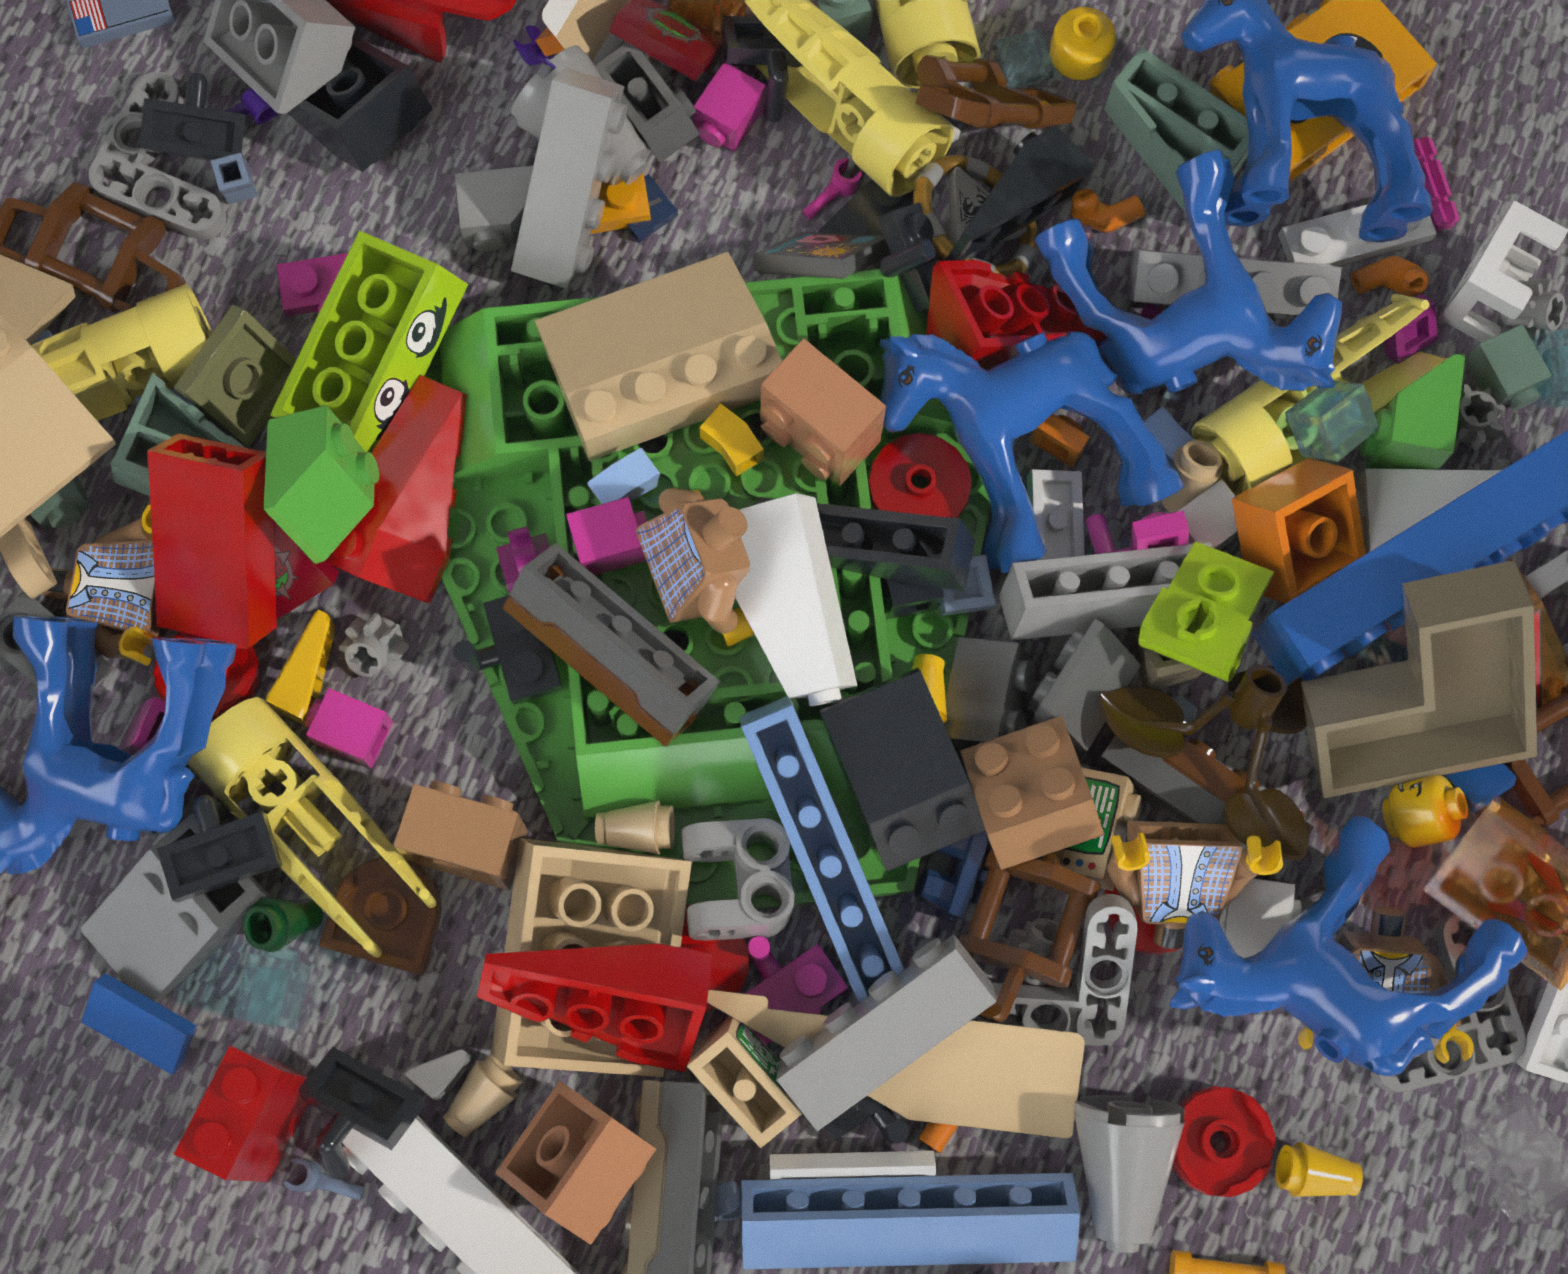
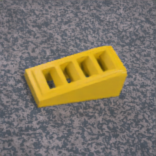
(304, 670)

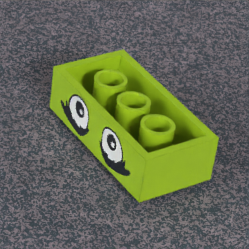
(372, 337)

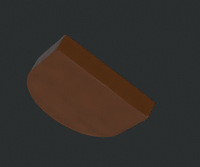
(388, 914)

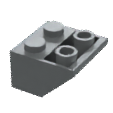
(1087, 666)

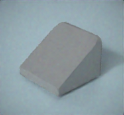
(440, 1074)

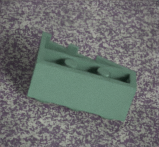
(1173, 119)
(156, 419)

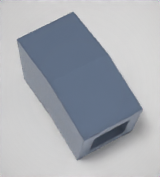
(233, 168)

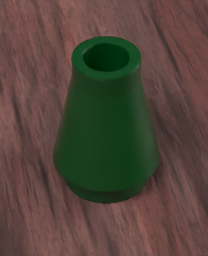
(278, 922)

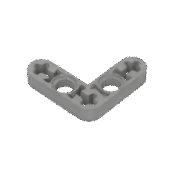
(136, 170)
(1080, 1003)
(1483, 1056)

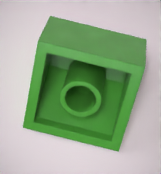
(1419, 422)
(317, 479)

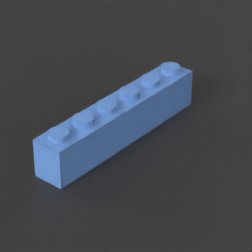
(821, 844)
(909, 1221)

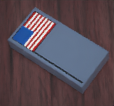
(112, 19)

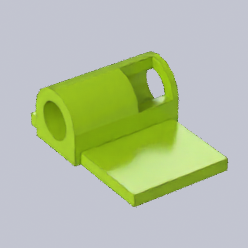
(1206, 611)

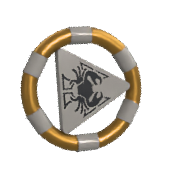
(964, 202)

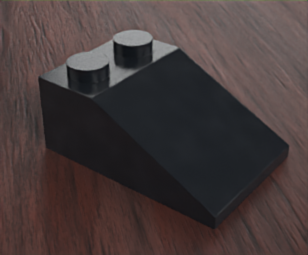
(364, 106)
(901, 770)

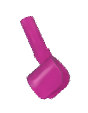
(838, 187)

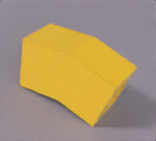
(732, 439)

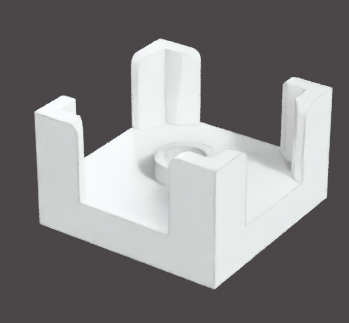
(1496, 272)

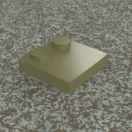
(237, 376)

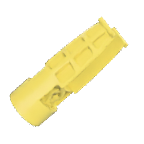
(925, 28)
(854, 96)
(114, 357)
(1253, 426)
(250, 751)

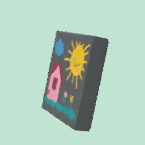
(821, 255)

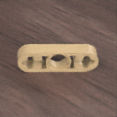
(26, 559)

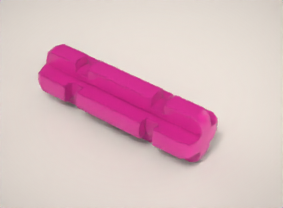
(1444, 211)

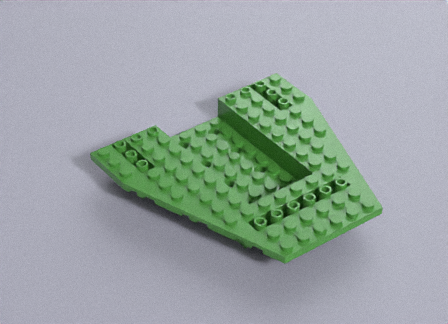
(530, 470)

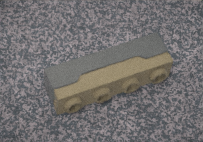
(677, 1191)

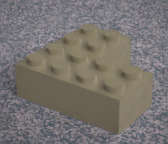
(1449, 707)

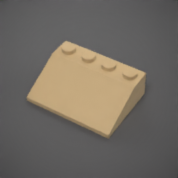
(659, 355)
(43, 431)
(585, 900)

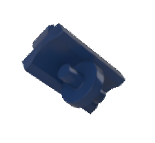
(953, 892)

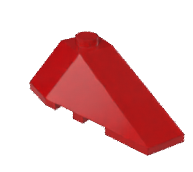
(993, 312)
(406, 531)
(627, 995)

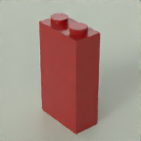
(212, 540)
(244, 1118)

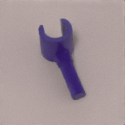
(531, 52)
(254, 105)

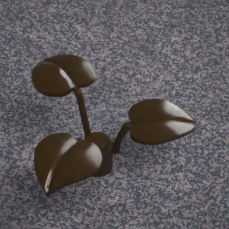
(1256, 699)

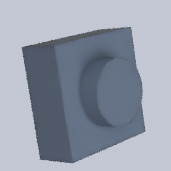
(977, 594)

